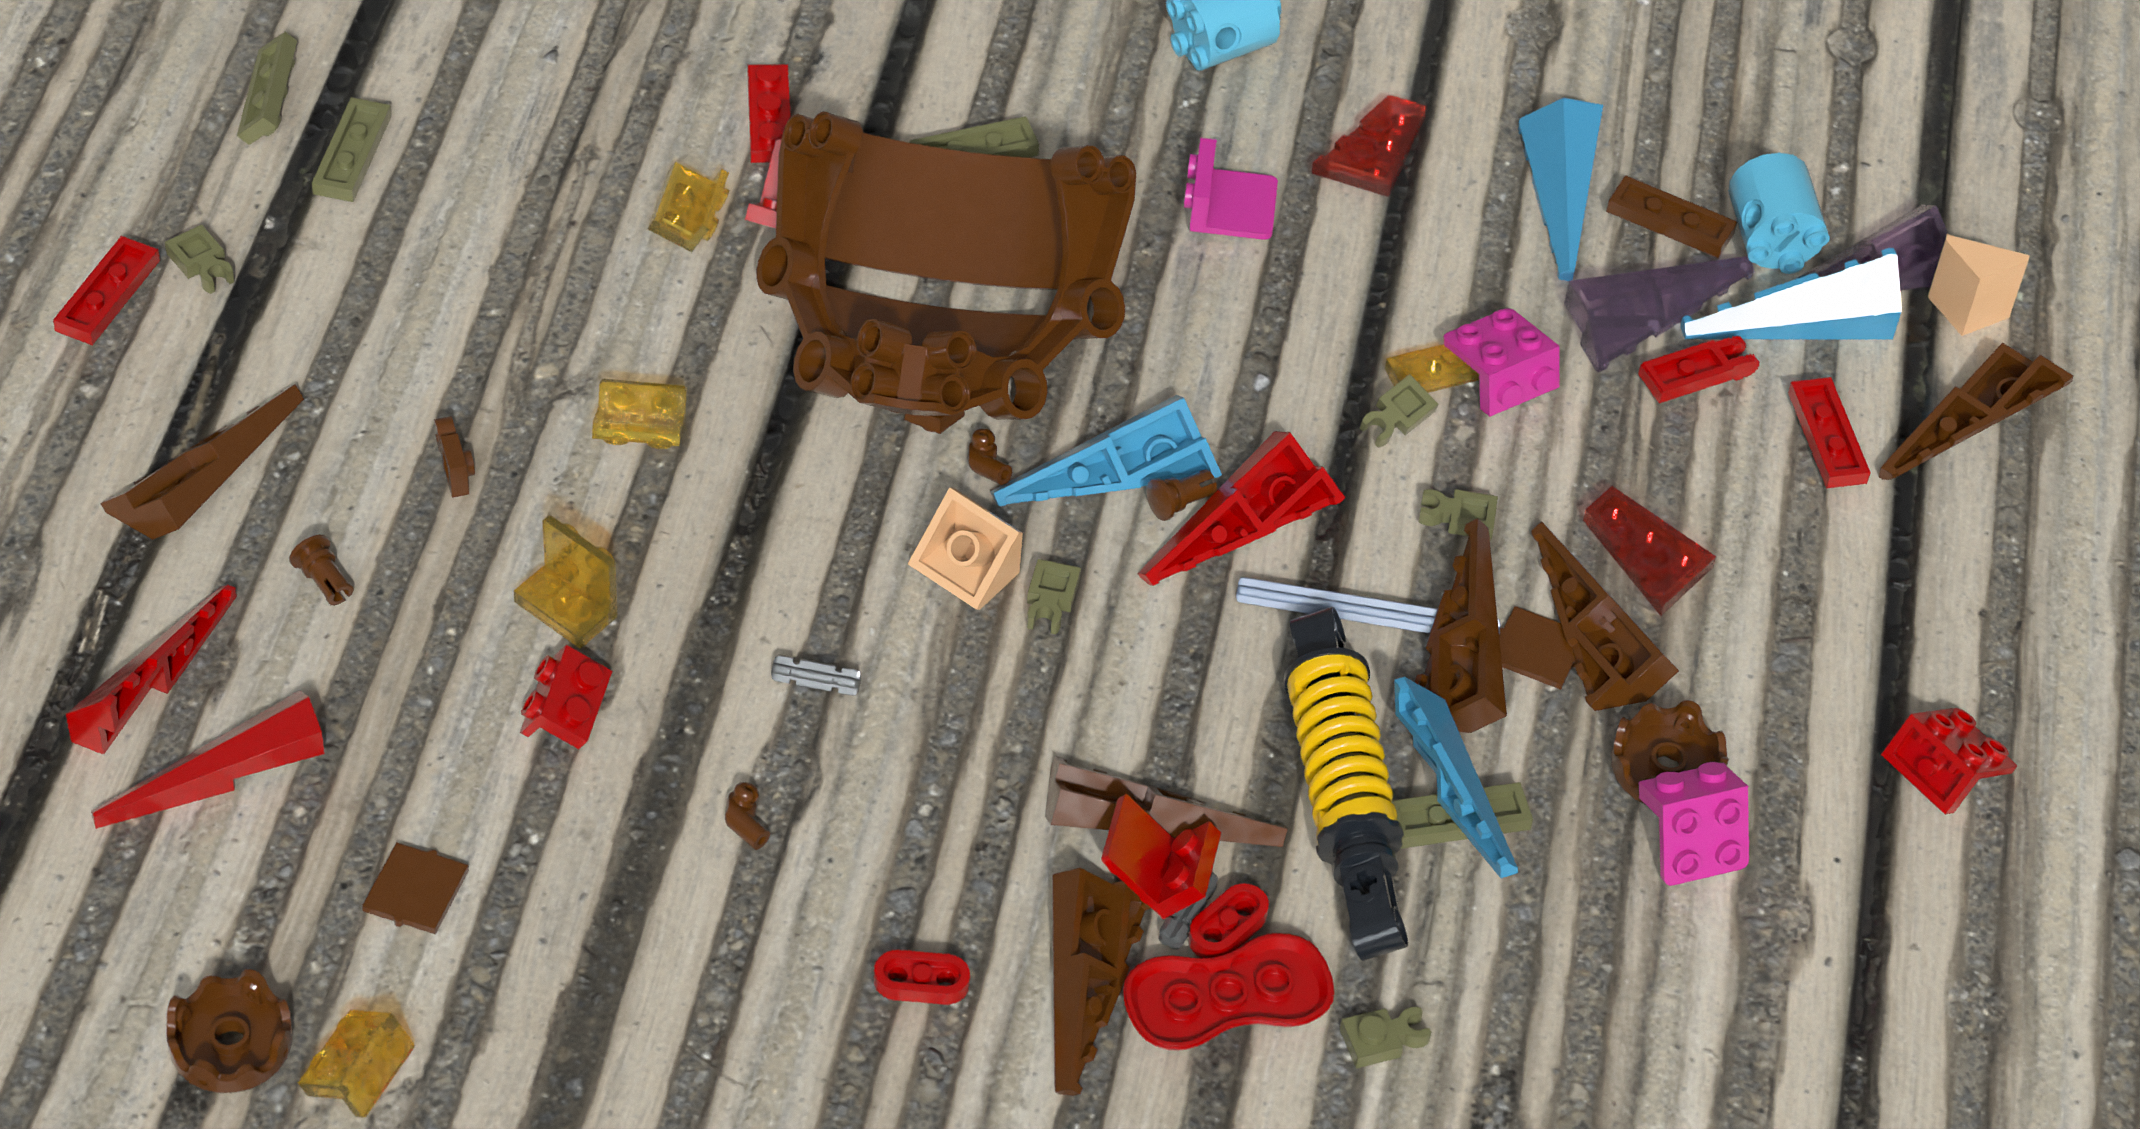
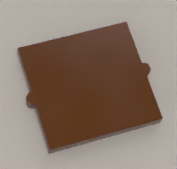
(1536, 648)
(415, 888)

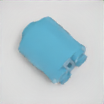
(1222, 29)
(1778, 212)

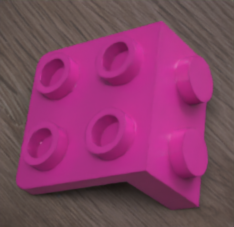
(1228, 200)
(1510, 356)
(1699, 821)

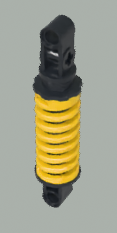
(1347, 779)

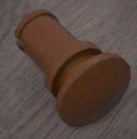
(1174, 494)
(319, 564)

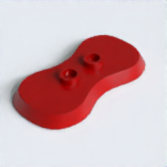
(1192, 1000)

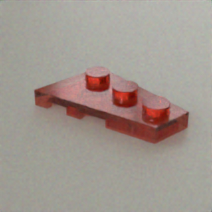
(1375, 149)
(1648, 549)

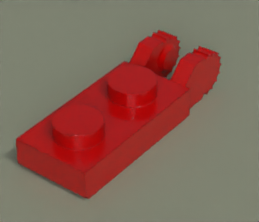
(1697, 368)

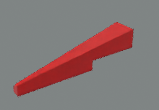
(1261, 495)
(105, 711)
(266, 741)

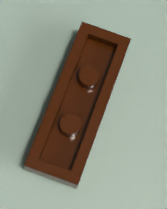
(1671, 216)

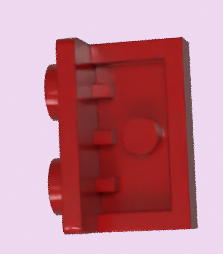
(566, 696)

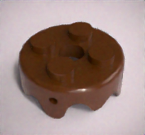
(1663, 732)
(223, 1006)

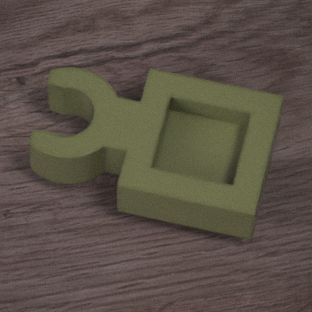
(201, 254)
(1400, 407)
(1459, 510)
(1051, 592)
(1378, 1038)

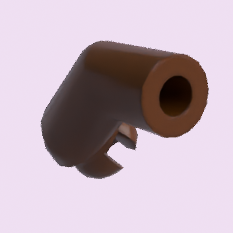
(984, 458)
(741, 814)

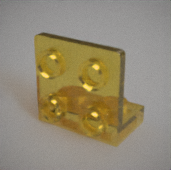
(573, 588)

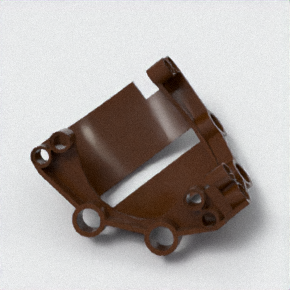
(949, 221)

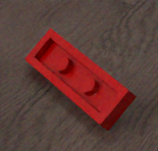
(767, 108)
(106, 290)
(1829, 432)

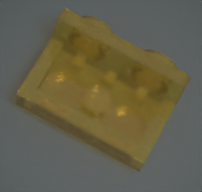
(688, 206)
(640, 413)
(358, 1060)

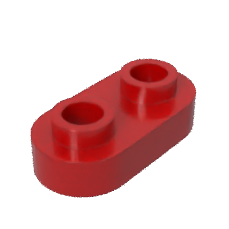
(1224, 924)
(921, 977)

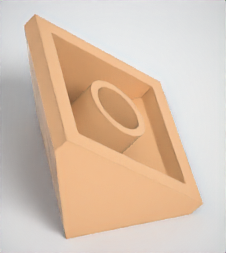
(1976, 283)
(968, 550)

